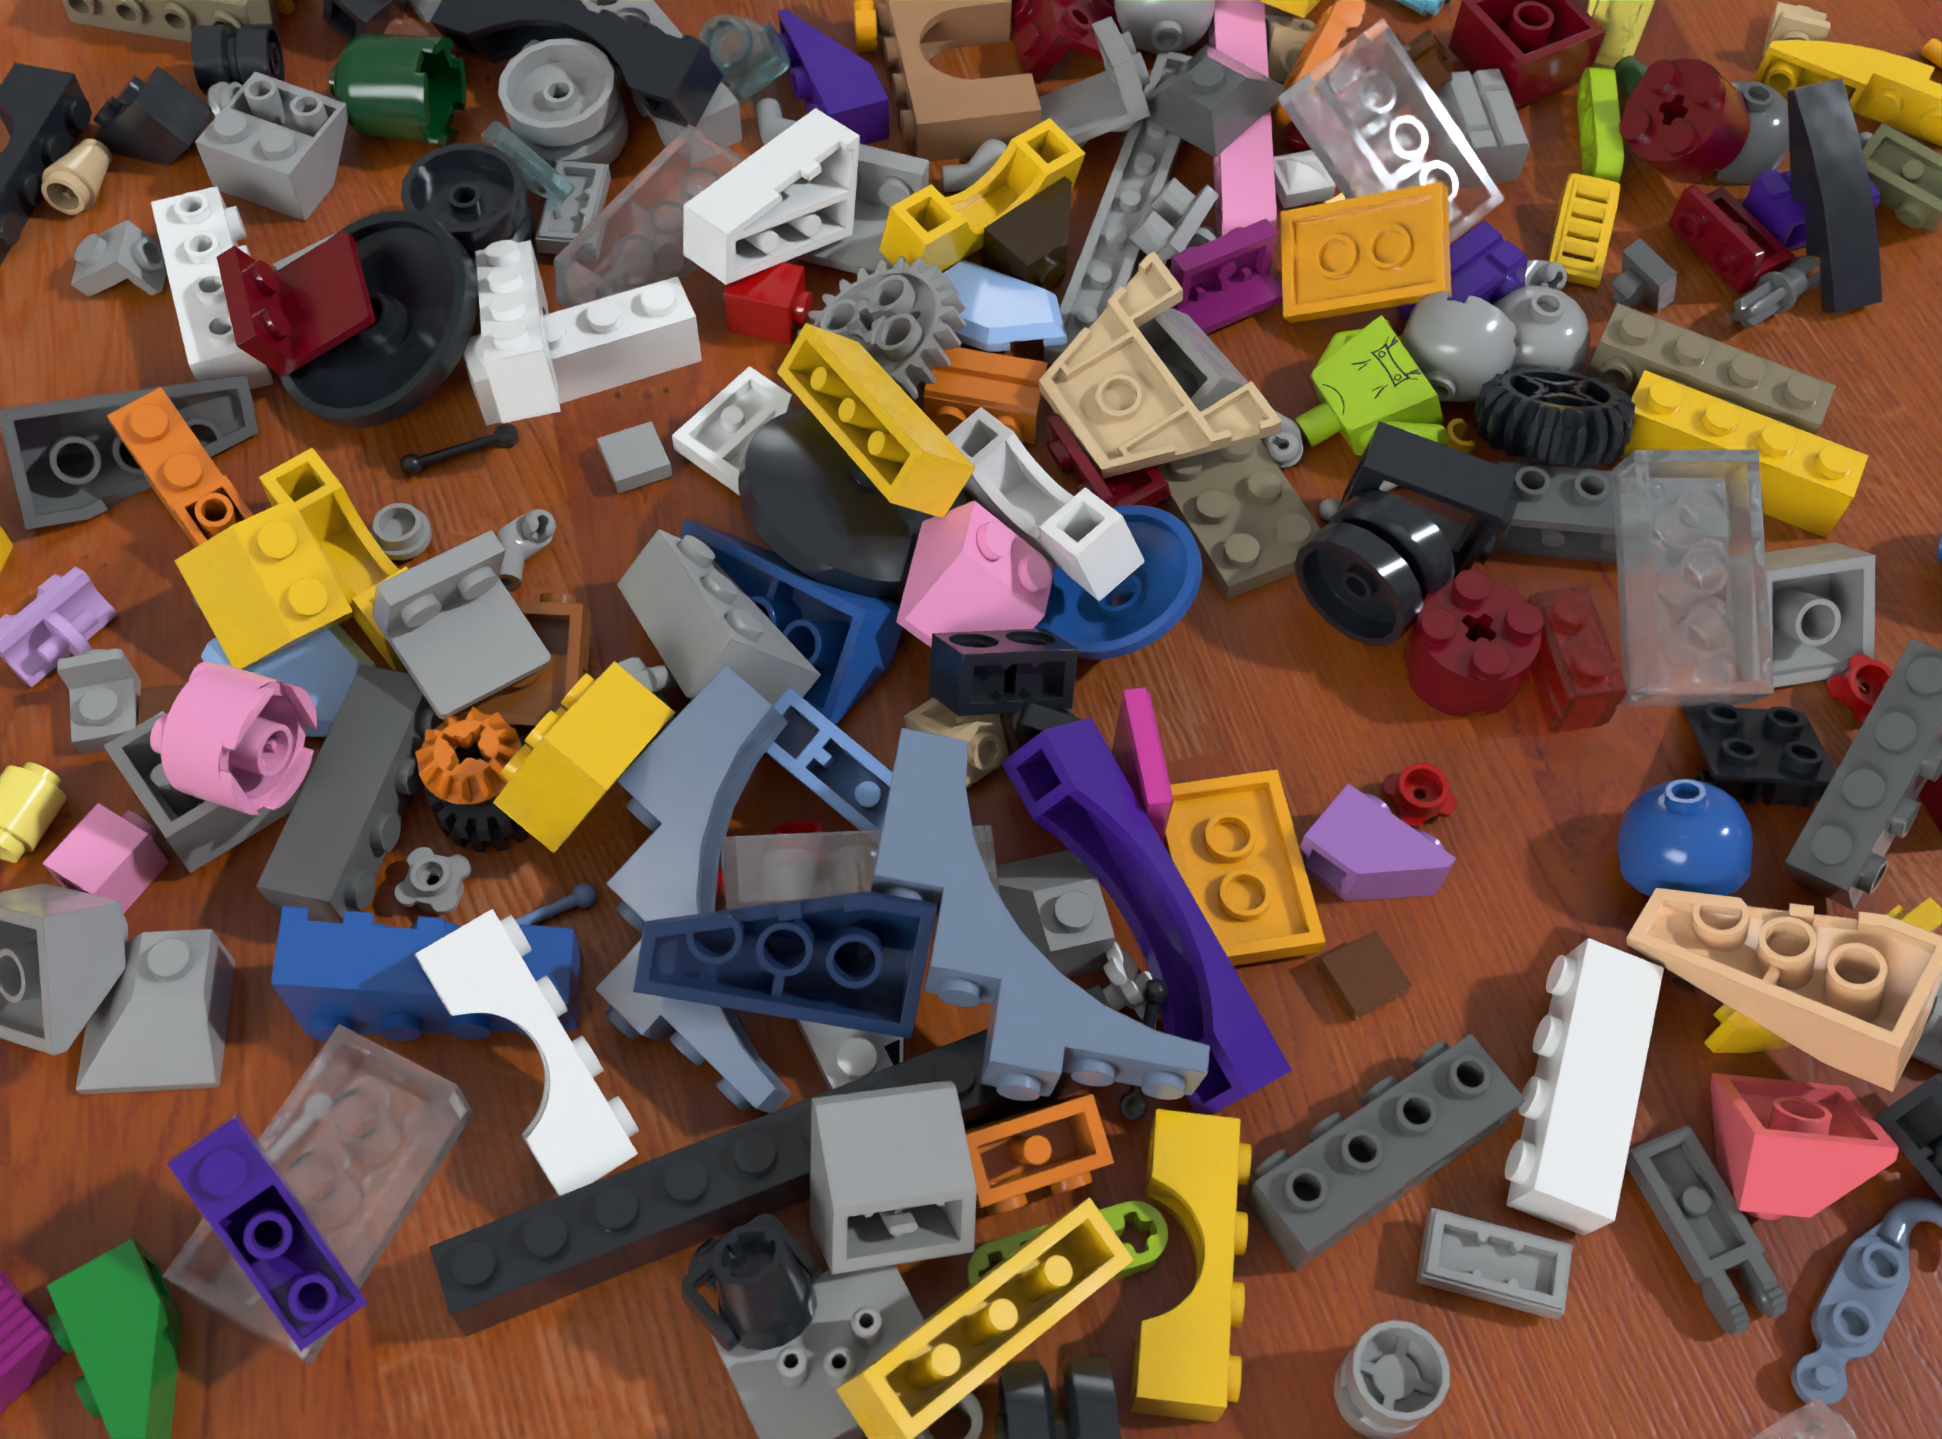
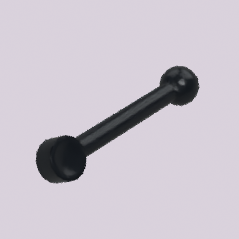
(504, 436)
(1155, 992)

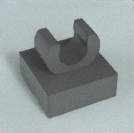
(1644, 278)

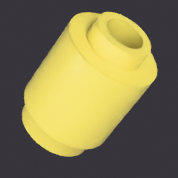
(27, 807)

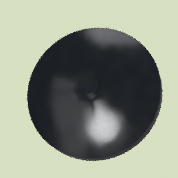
(423, 314)
(825, 510)

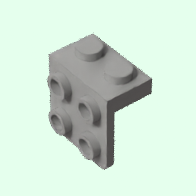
(1106, 100)

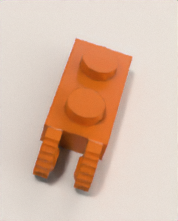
(1320, 45)

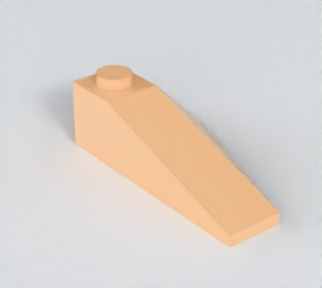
(1822, 982)

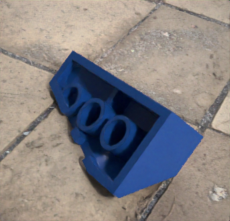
(837, 631)

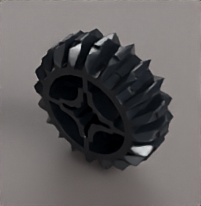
(1554, 417)

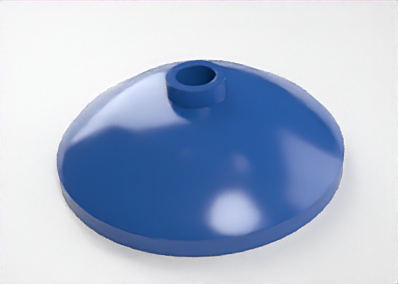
(1142, 604)

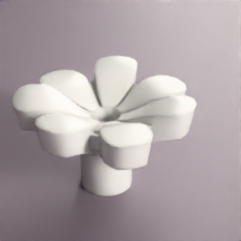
(1125, 981)

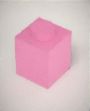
(108, 856)

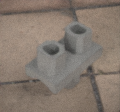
(1184, 214)

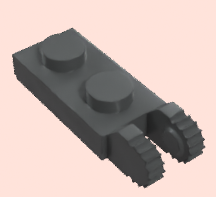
(1705, 1227)

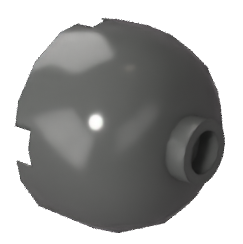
(1768, 134)

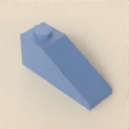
(830, 763)

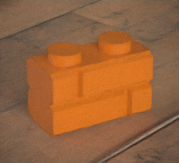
(996, 382)

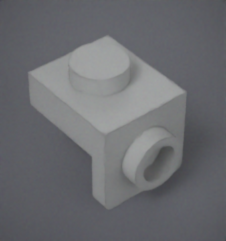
(116, 256)

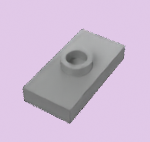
(564, 222)
(1494, 1264)

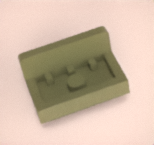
(1906, 177)

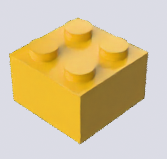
(579, 754)

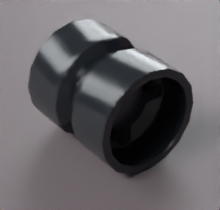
(232, 57)

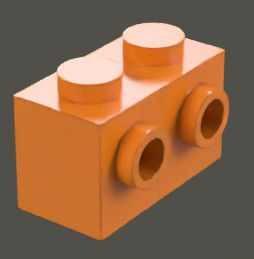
(1036, 1149)

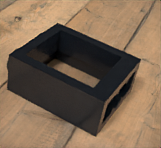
(1446, 477)

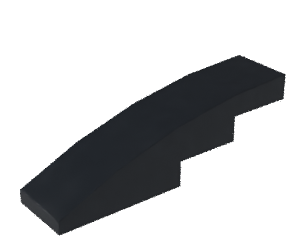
(1835, 184)

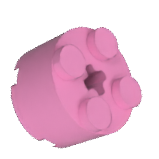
(236, 738)

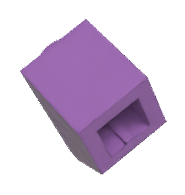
(1371, 853)

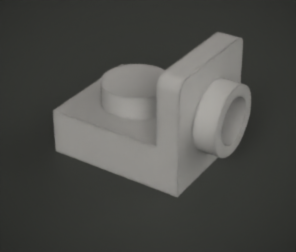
(102, 697)

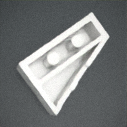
(776, 201)

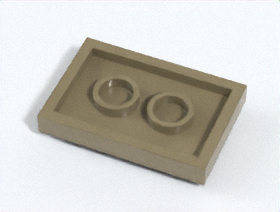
(1239, 514)

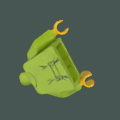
(1374, 379)

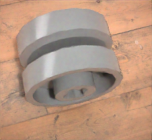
(565, 102)

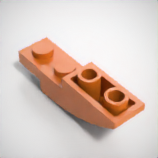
(178, 467)

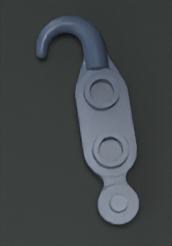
(1860, 1300)

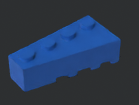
(374, 984)

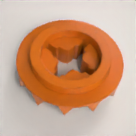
(472, 779)

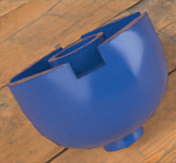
(1685, 840)

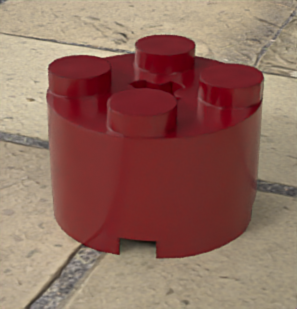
(1685, 119)
(1472, 645)

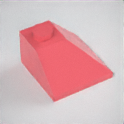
(1793, 1144)

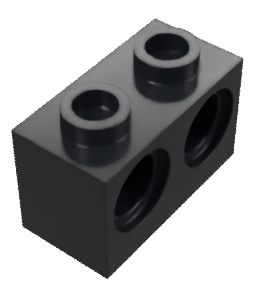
(1001, 670)

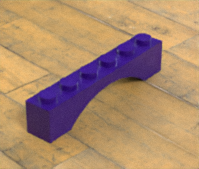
(1087, 804)

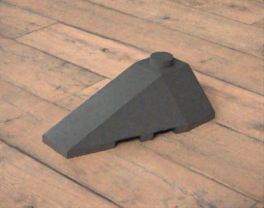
(75, 465)

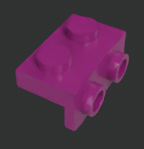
(1228, 276)

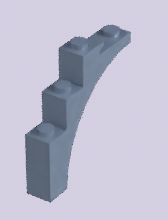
(686, 796)
(981, 956)

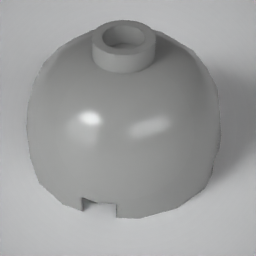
(1164, 23)
(1549, 328)
(1459, 344)

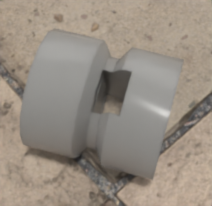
(1391, 1380)

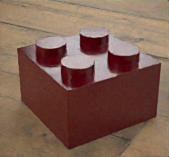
(1532, 42)

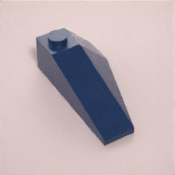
(812, 960)

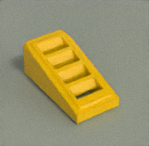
(1590, 200)

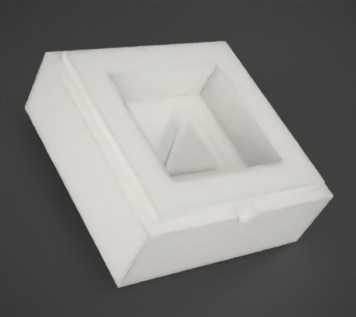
(1301, 179)

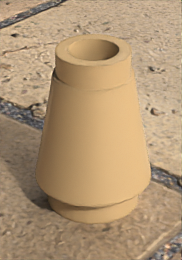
(76, 178)

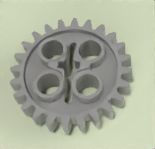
(899, 318)

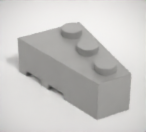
(707, 621)

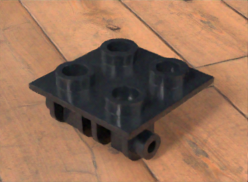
(1760, 753)

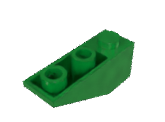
(125, 1339)

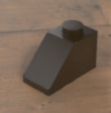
(1032, 238)

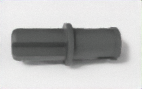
(1776, 292)

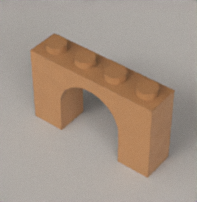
(946, 113)

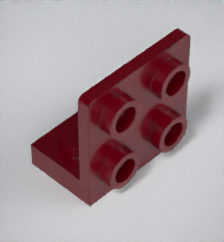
(299, 309)

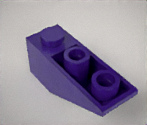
(834, 80)
(267, 1230)

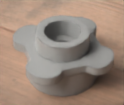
(435, 898)

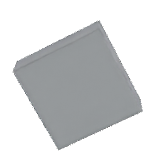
(634, 457)

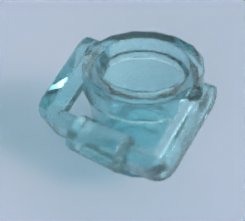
(745, 53)

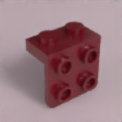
(1051, 27)

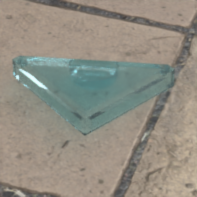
(537, 173)

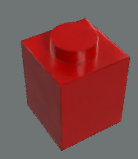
(769, 303)

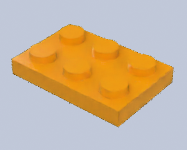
(1365, 253)
(1244, 866)

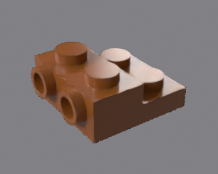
(565, 632)

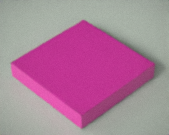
(1141, 757)

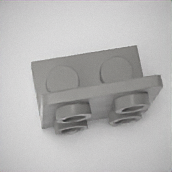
(881, 182)
(458, 626)

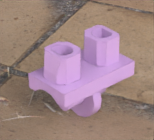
(53, 625)

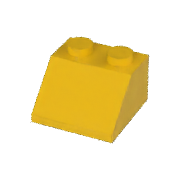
(264, 585)

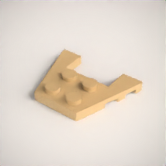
(1125, 399)

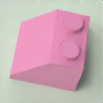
(973, 577)

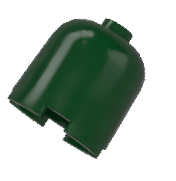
(400, 87)

